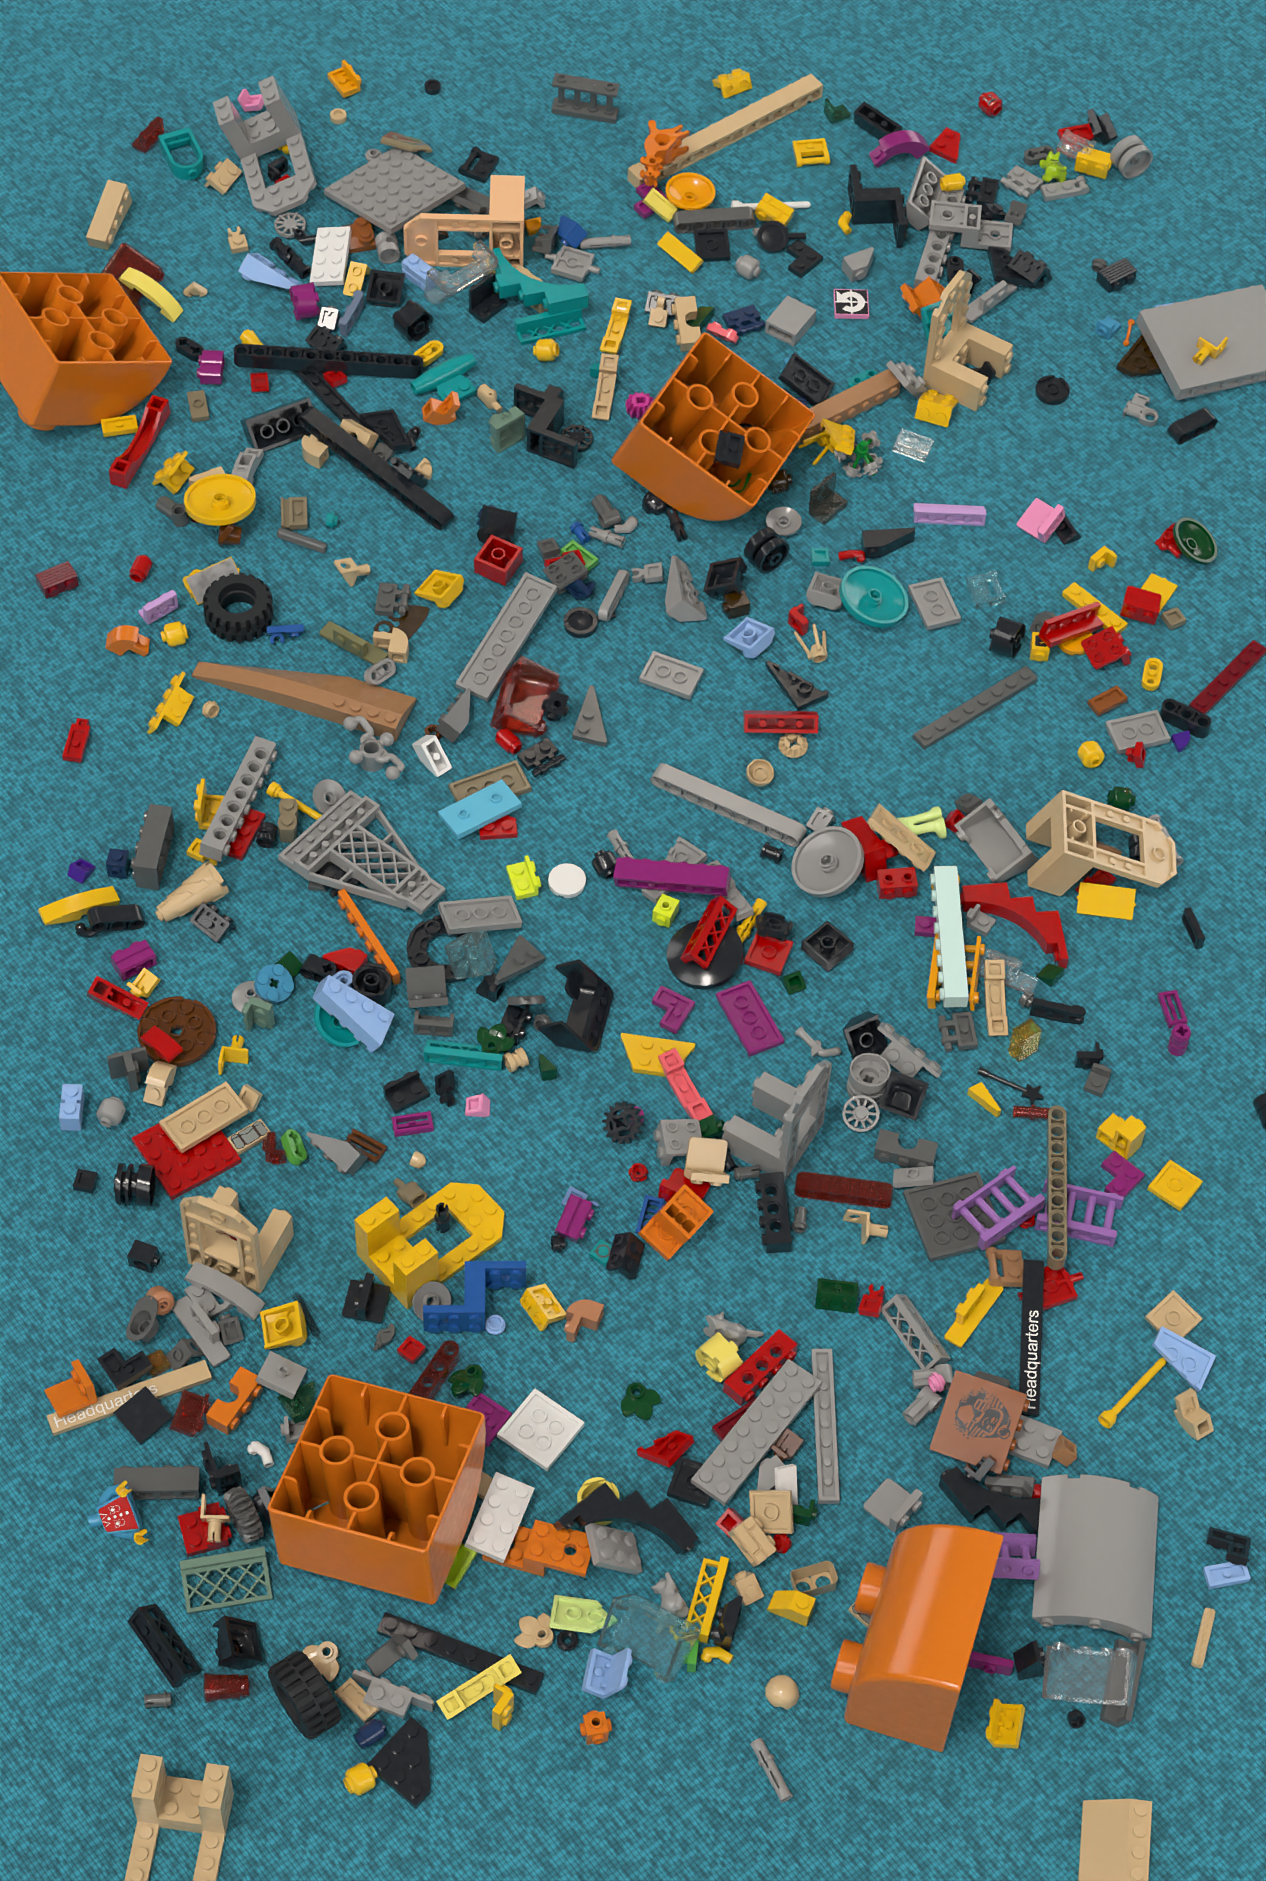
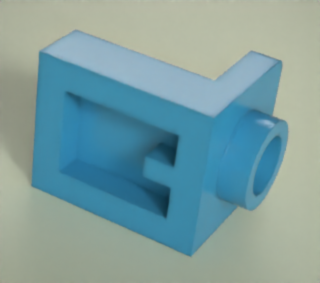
(1107, 327)

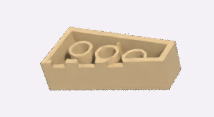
(109, 214)

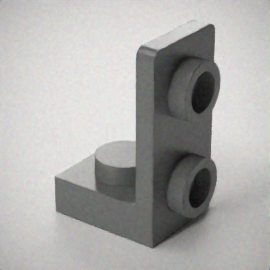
(389, 1653)

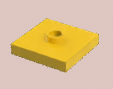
(1175, 1185)

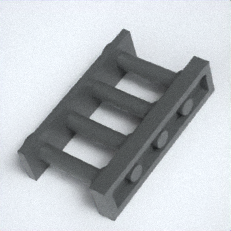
(585, 110)

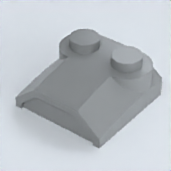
(824, 591)

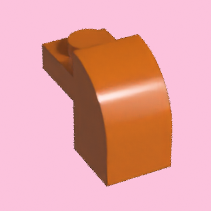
(441, 412)
(127, 638)

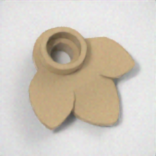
(532, 1630)
(325, 1664)

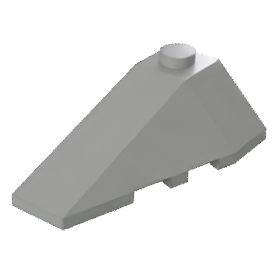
(681, 595)

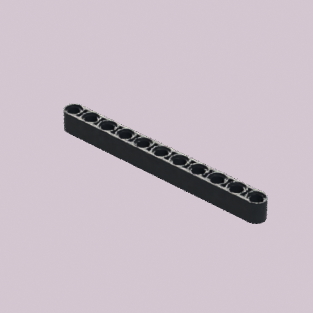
(328, 360)
(375, 468)

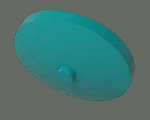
(873, 596)

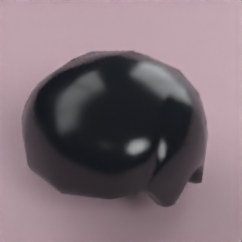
(653, 504)

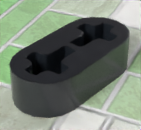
(189, 350)

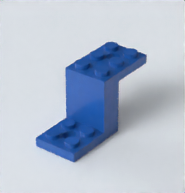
(472, 1314)

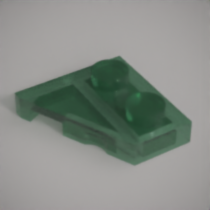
(301, 1404)

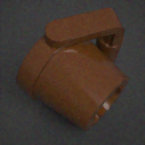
(229, 535)

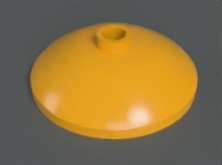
(690, 191)

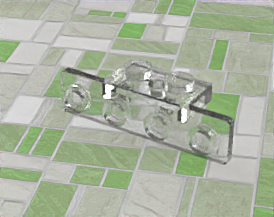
(1013, 976)

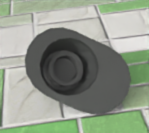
(143, 1321)

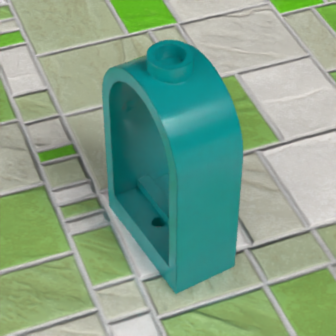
(178, 139)

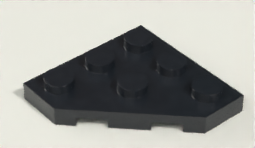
(999, 260)
(405, 1763)

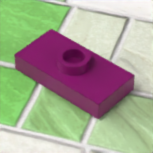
(991, 1664)

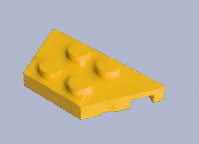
(644, 1052)

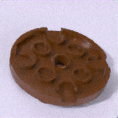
(179, 1013)

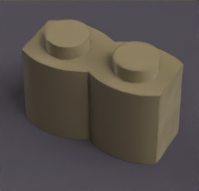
(288, 820)

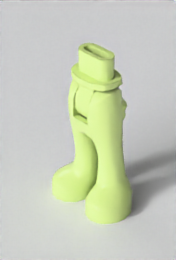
(934, 820)

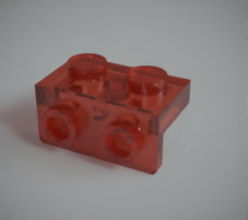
(189, 1413)

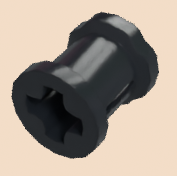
(772, 853)

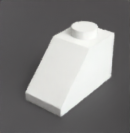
(432, 755)

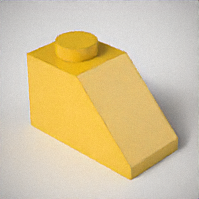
(792, 1606)

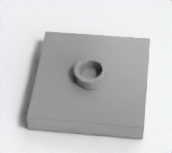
(281, 1375)

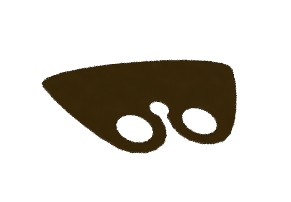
(409, 622)

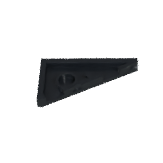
(799, 691)

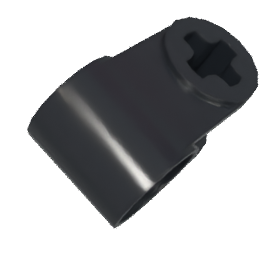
(317, 968)

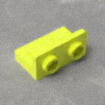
(523, 879)

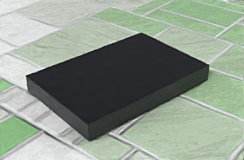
(806, 380)

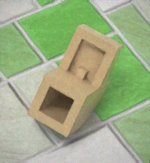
(314, 451)
(395, 643)
(158, 1079)
(1191, 1416)

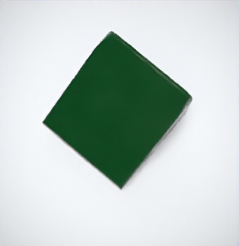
(1050, 974)
(793, 982)
(547, 1069)

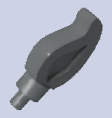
(384, 1337)

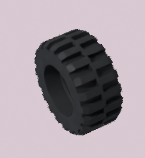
(238, 625)
(304, 1695)

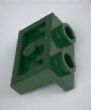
(836, 1295)

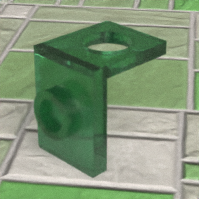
(836, 113)

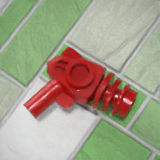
(1167, 542)

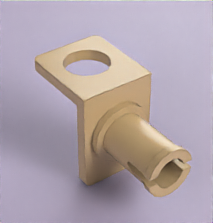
(351, 570)
(867, 1227)
(214, 1522)

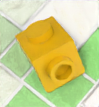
(144, 983)

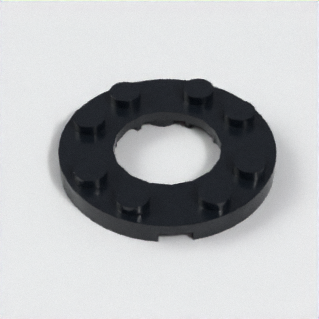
(418, 942)

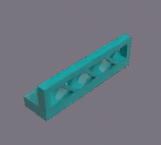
(544, 321)
(461, 1055)

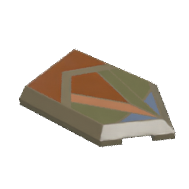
(405, 142)

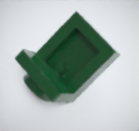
(711, 1127)

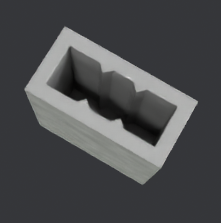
(790, 321)

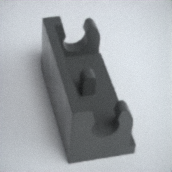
(546, 242)
(433, 1025)

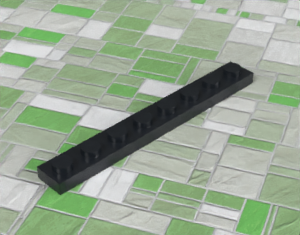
(455, 1651)

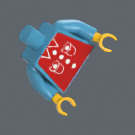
(119, 1514)

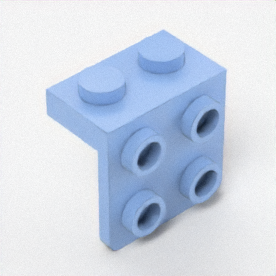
(606, 1672)

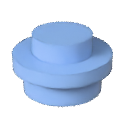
(495, 1325)

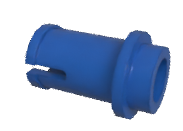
(579, 531)

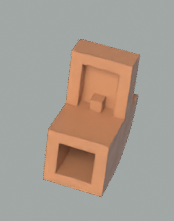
(582, 1313)

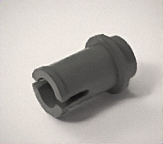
(746, 1172)
(799, 1224)
(158, 1700)

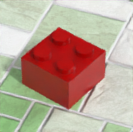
(498, 560)

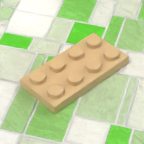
(901, 837)
(203, 1117)

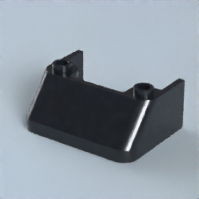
(588, 1009)

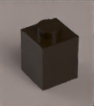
(735, 605)

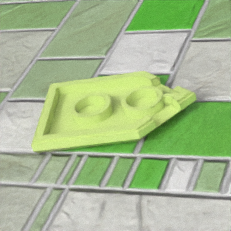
(577, 1614)

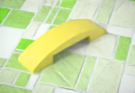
(153, 291)
(478, 1686)

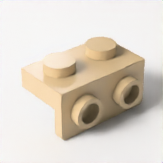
(224, 176)

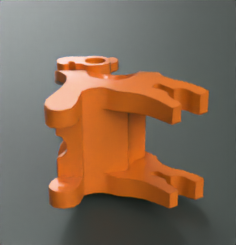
(661, 149)

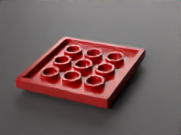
(186, 1170)

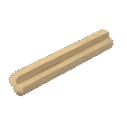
(1203, 1638)

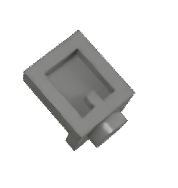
(820, 819)
(979, 921)

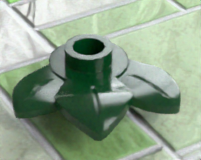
(494, 1037)
(467, 1379)
(639, 1404)

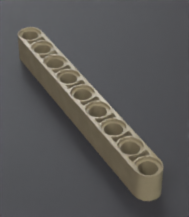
(1056, 1195)

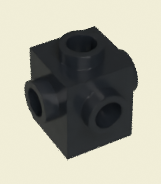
(555, 706)

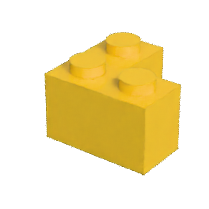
(1122, 1135)

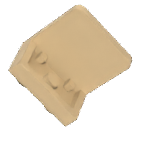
(706, 1161)

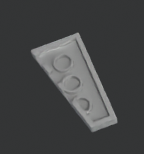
(681, 852)

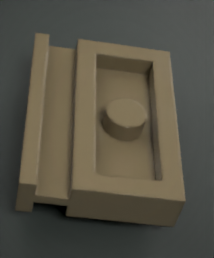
(294, 513)

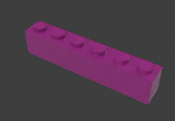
(672, 876)

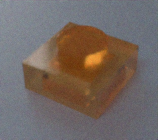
(158, 1362)

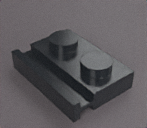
(729, 449)

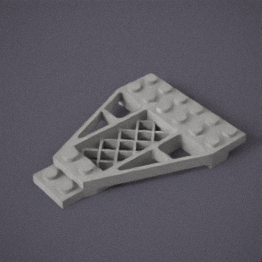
(336, 831)

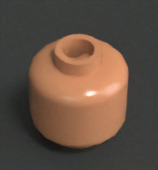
(164, 1299)

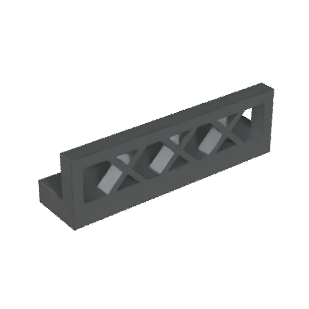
(1115, 1714)

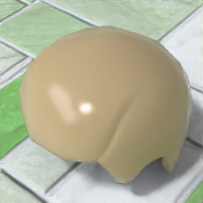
(759, 772)
(782, 1692)

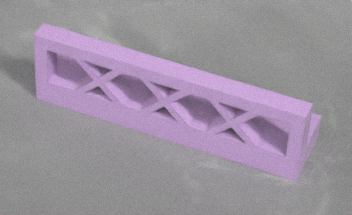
(949, 514)

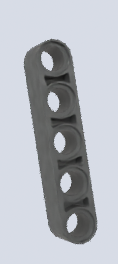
(718, 218)

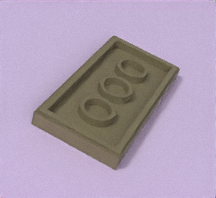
(510, 773)

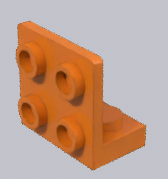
(73, 1393)

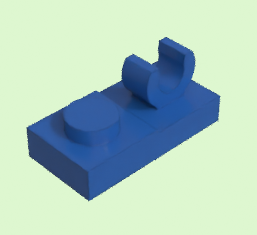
(291, 630)

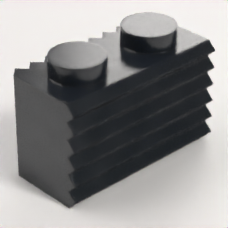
(1116, 275)

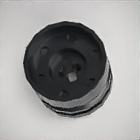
(131, 1184)

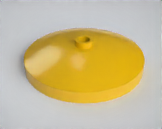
(220, 499)

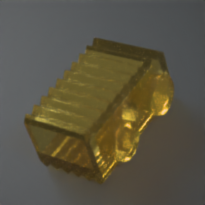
(1024, 1040)

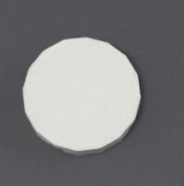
(567, 880)

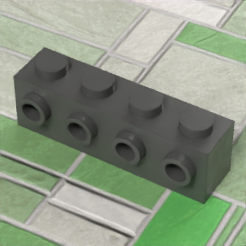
(160, 1482)

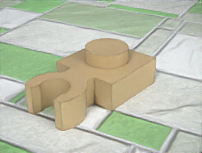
(237, 241)

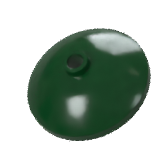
(1194, 540)

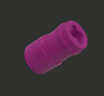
(1179, 1040)

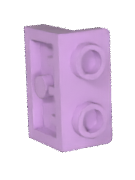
(159, 607)

